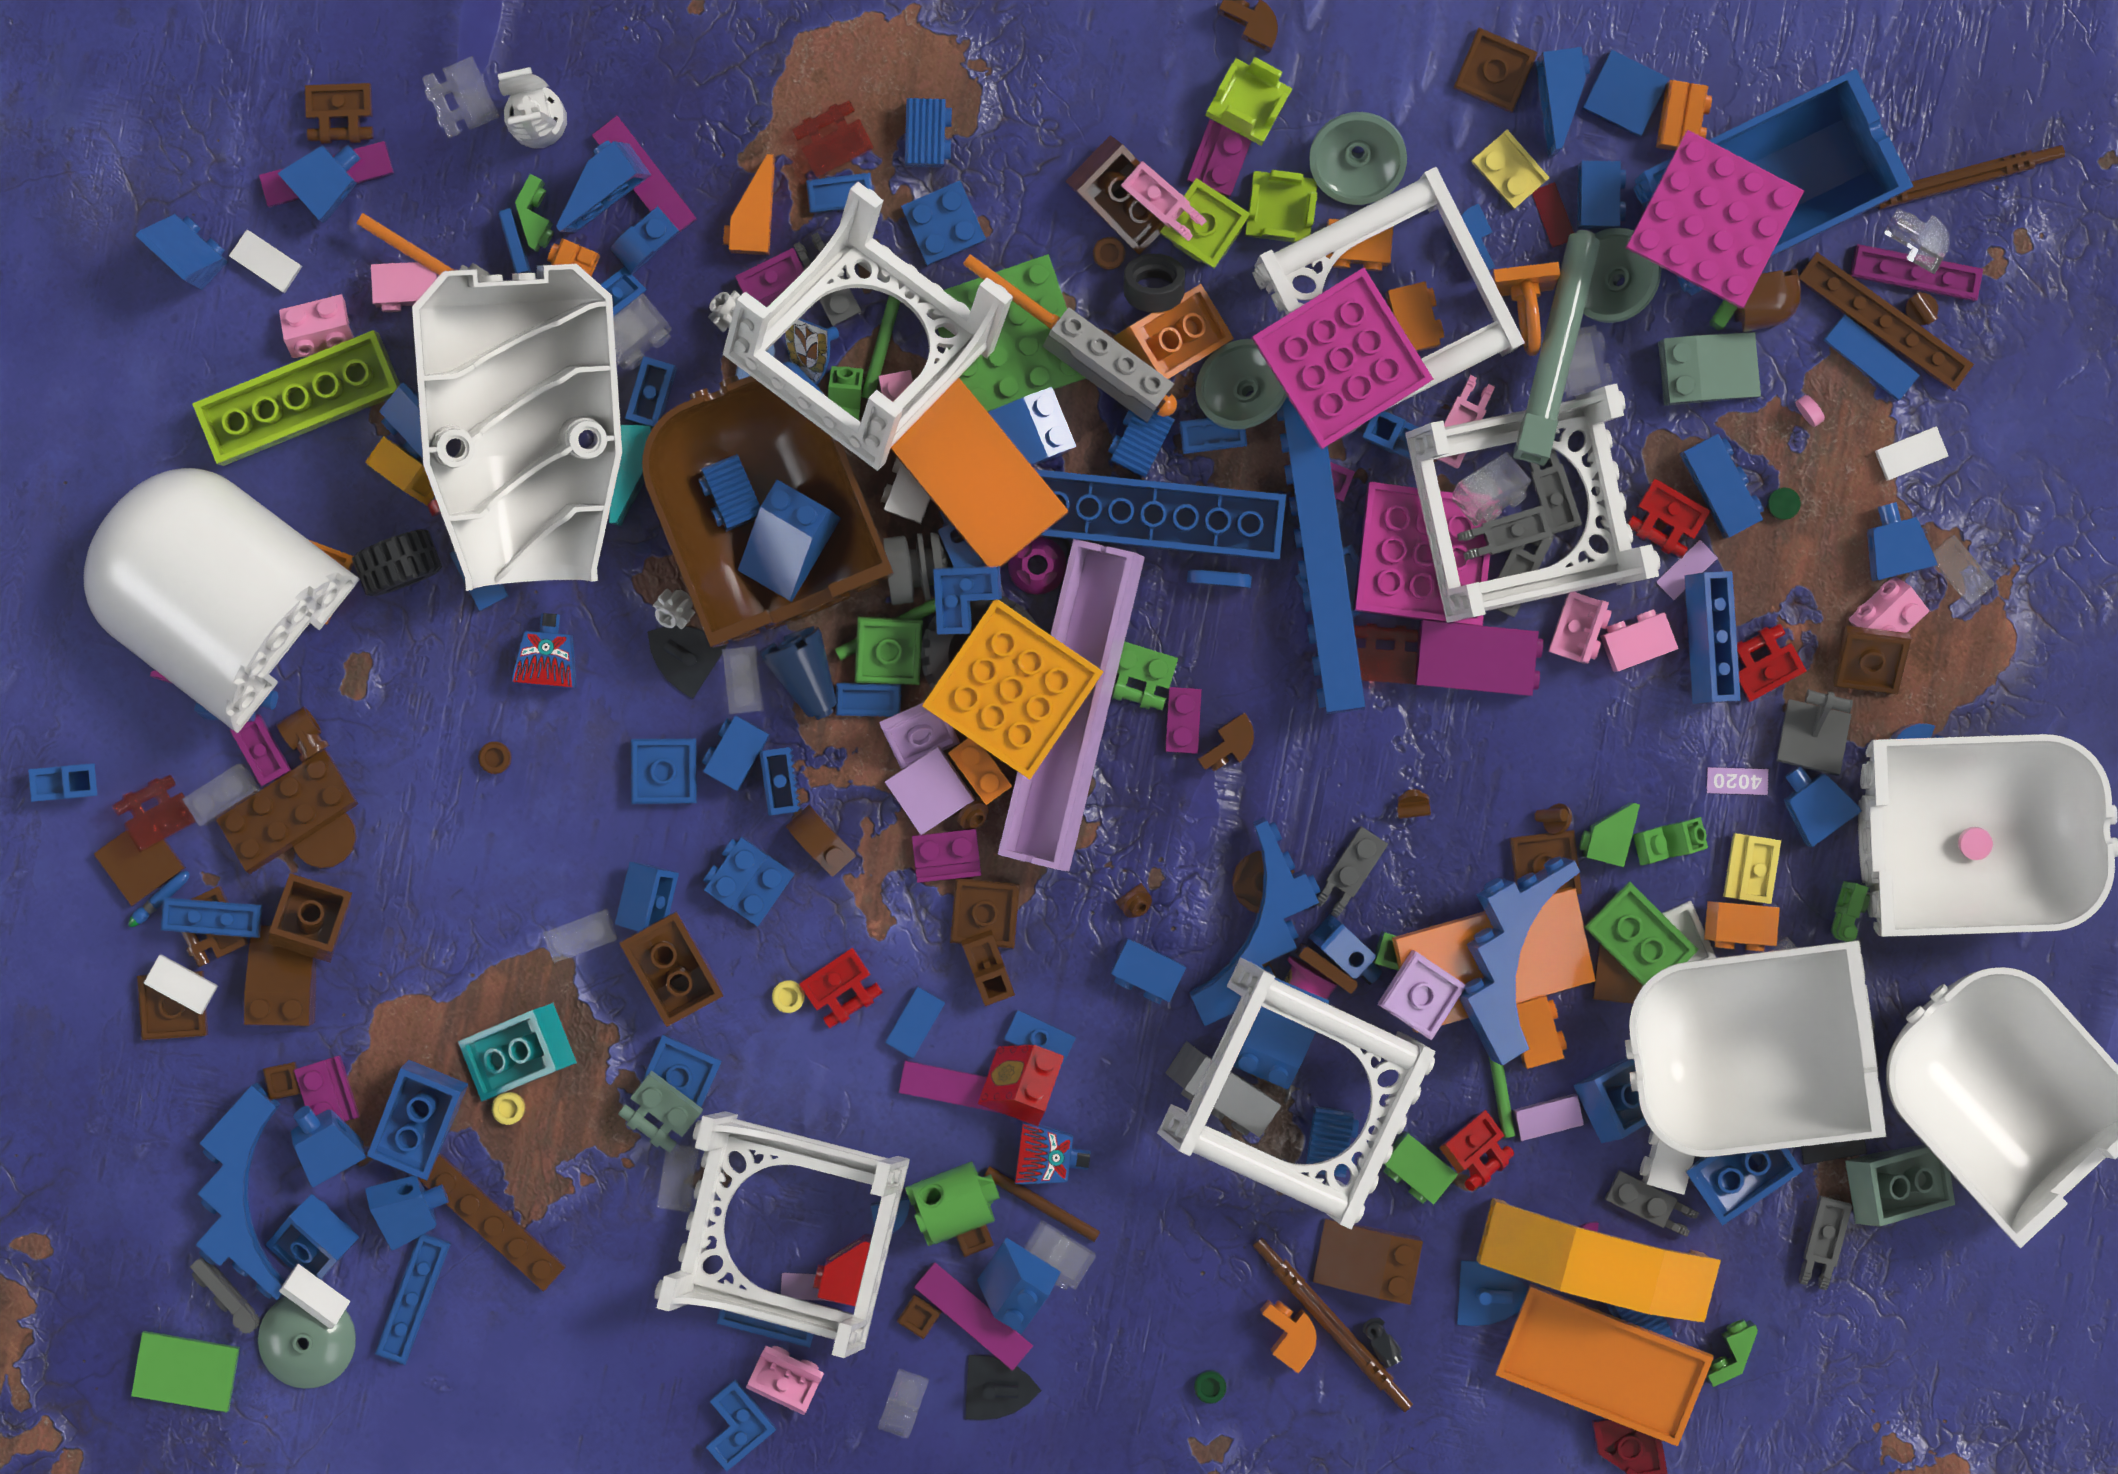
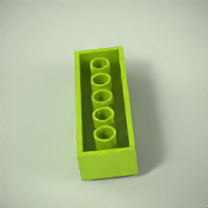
(297, 398)

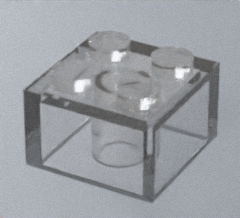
(637, 330)

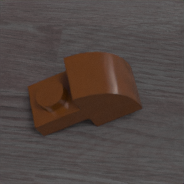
(1260, 23)
(1236, 738)
(820, 840)
(988, 968)

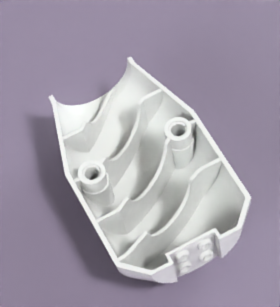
(517, 381)

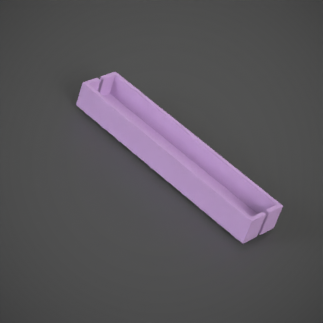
(1094, 624)

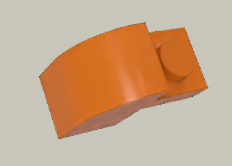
(1298, 1338)

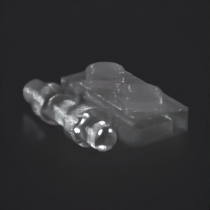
(470, 93)

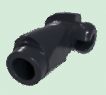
(1383, 1344)

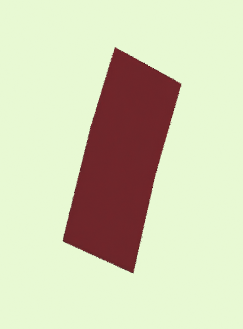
(1553, 214)

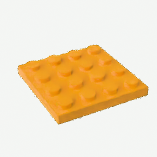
(1012, 688)

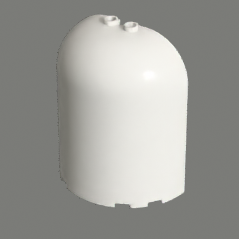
(208, 587)
(2034, 796)
(1758, 1052)
(2006, 1094)

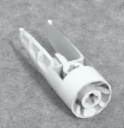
(533, 113)

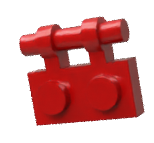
(1674, 510)
(1770, 671)
(834, 980)
(1470, 1143)

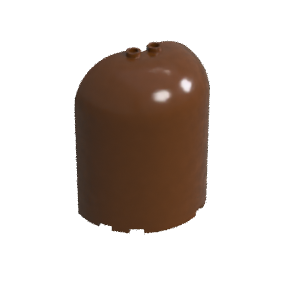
(772, 446)

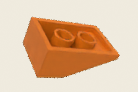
(1178, 336)

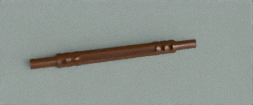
(1975, 174)
(1332, 1324)

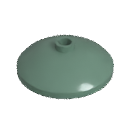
(1363, 175)
(1642, 277)
(1227, 380)
(308, 1367)

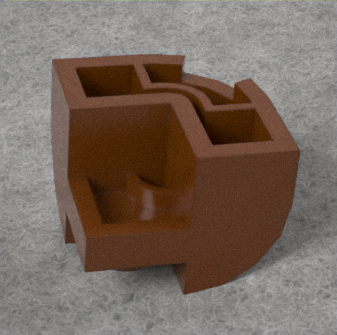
(1771, 301)

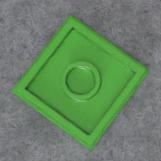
(888, 650)

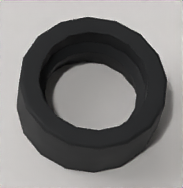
(1152, 267)

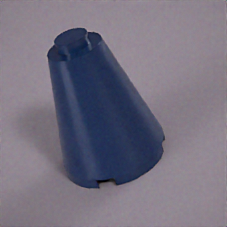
(803, 670)

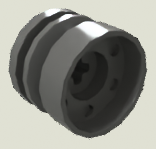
(913, 566)

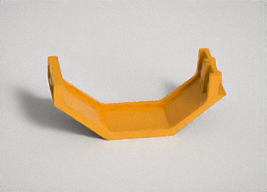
(1597, 1264)

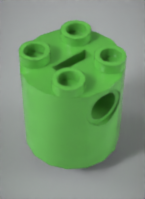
(952, 1202)

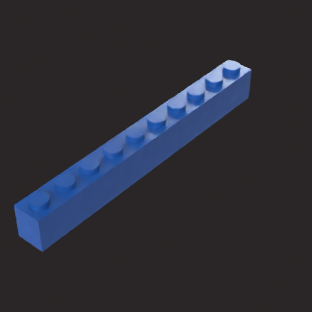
(1322, 566)

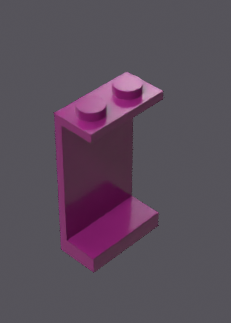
(1478, 658)

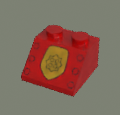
(1021, 1082)
(843, 1272)

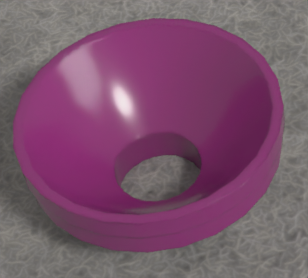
(1046, 581)

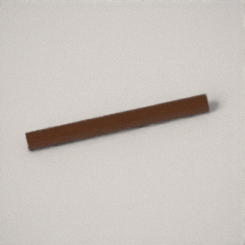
(1043, 1205)

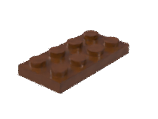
(287, 811)

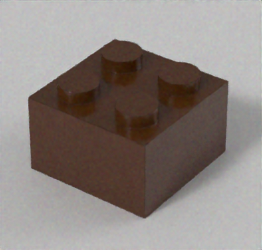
(309, 918)

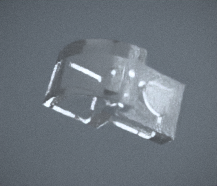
(1927, 241)
(903, 1403)

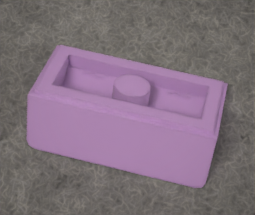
(1548, 1117)

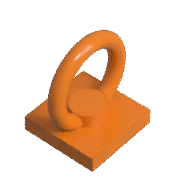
(1524, 286)

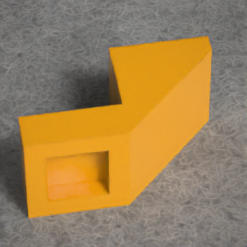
(401, 469)

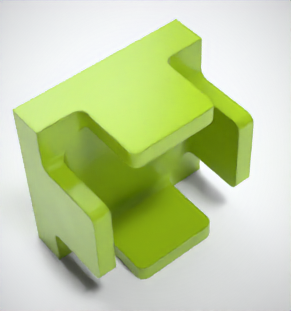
(1249, 99)
(1281, 206)
(1217, 233)

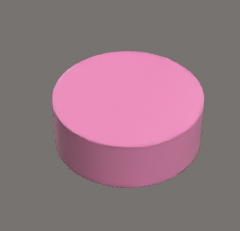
(1810, 410)
(1975, 843)

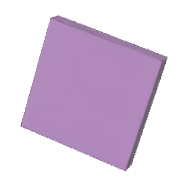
(916, 734)
(930, 790)
(1421, 994)

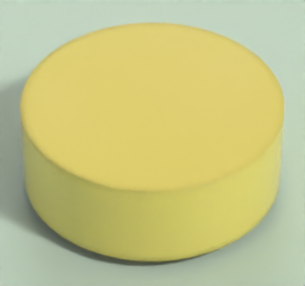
(788, 996)
(508, 1108)

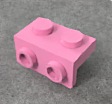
(315, 326)
(1891, 608)
(1579, 628)
(785, 1379)

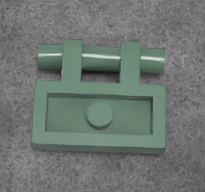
(665, 1104)

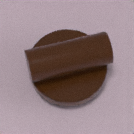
(1922, 308)
(1413, 804)
(973, 814)
(1555, 819)
(1135, 902)

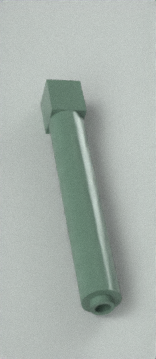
(1557, 349)

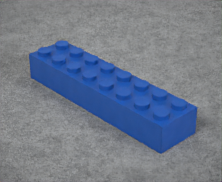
(1167, 515)

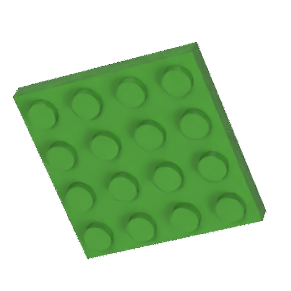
(1018, 361)

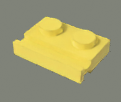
(1510, 169)
(1752, 868)

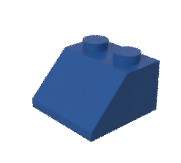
(403, 416)
(312, 1238)
(1016, 1284)

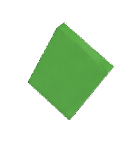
(1639, 935)
(185, 1371)

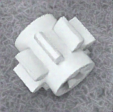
(722, 309)
(674, 608)

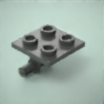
(1815, 734)

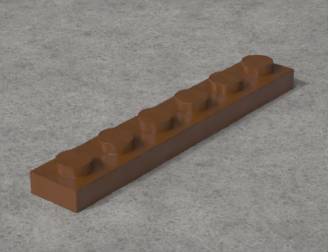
(1885, 321)
(495, 1224)

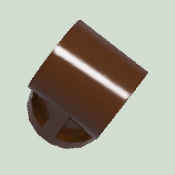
(302, 733)

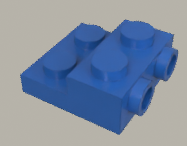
(748, 880)

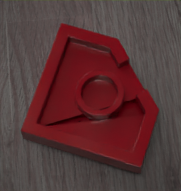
(1629, 1448)

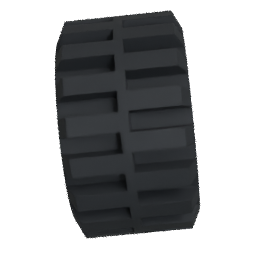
(397, 562)

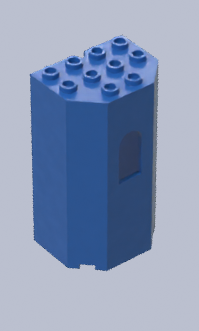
(1822, 144)

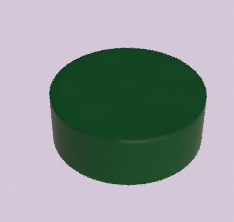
(1783, 503)
(1210, 1386)

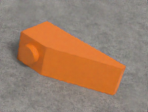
(751, 220)

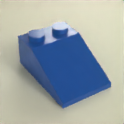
(1560, 85)
(603, 182)
(184, 250)
(1036, 426)
(786, 540)
(1275, 1046)
(1610, 1101)
(417, 1119)
(1740, 1180)

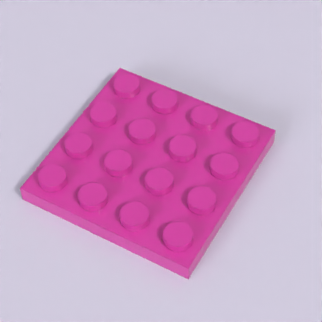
(1714, 219)
(1342, 358)
(1396, 558)

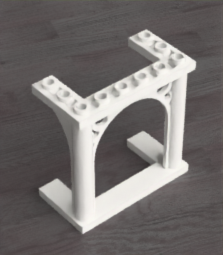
(1278, 270)
(883, 422)
(1617, 565)
(1401, 1053)
(718, 1137)

